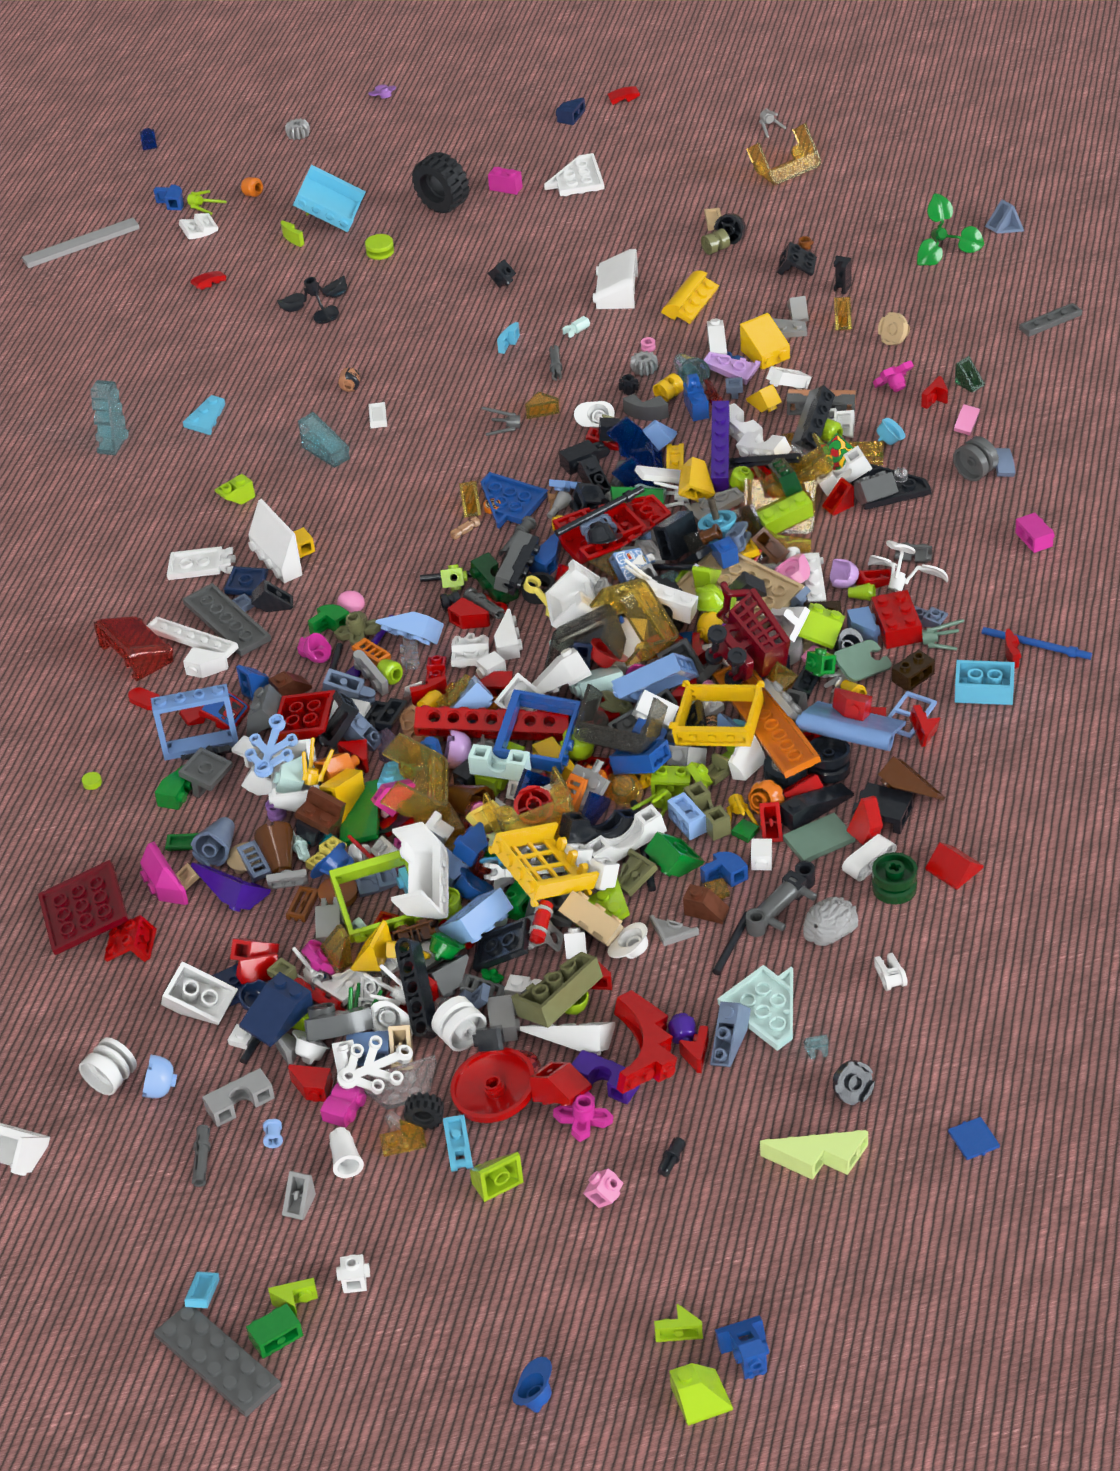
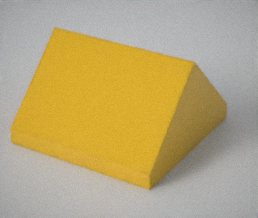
(373, 950)

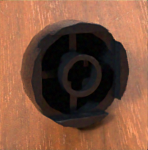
(733, 225)

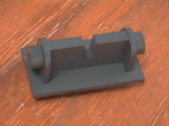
(923, 553)

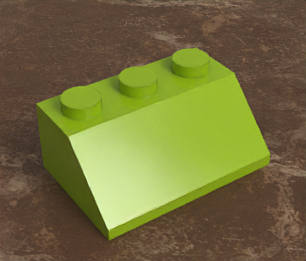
(786, 512)

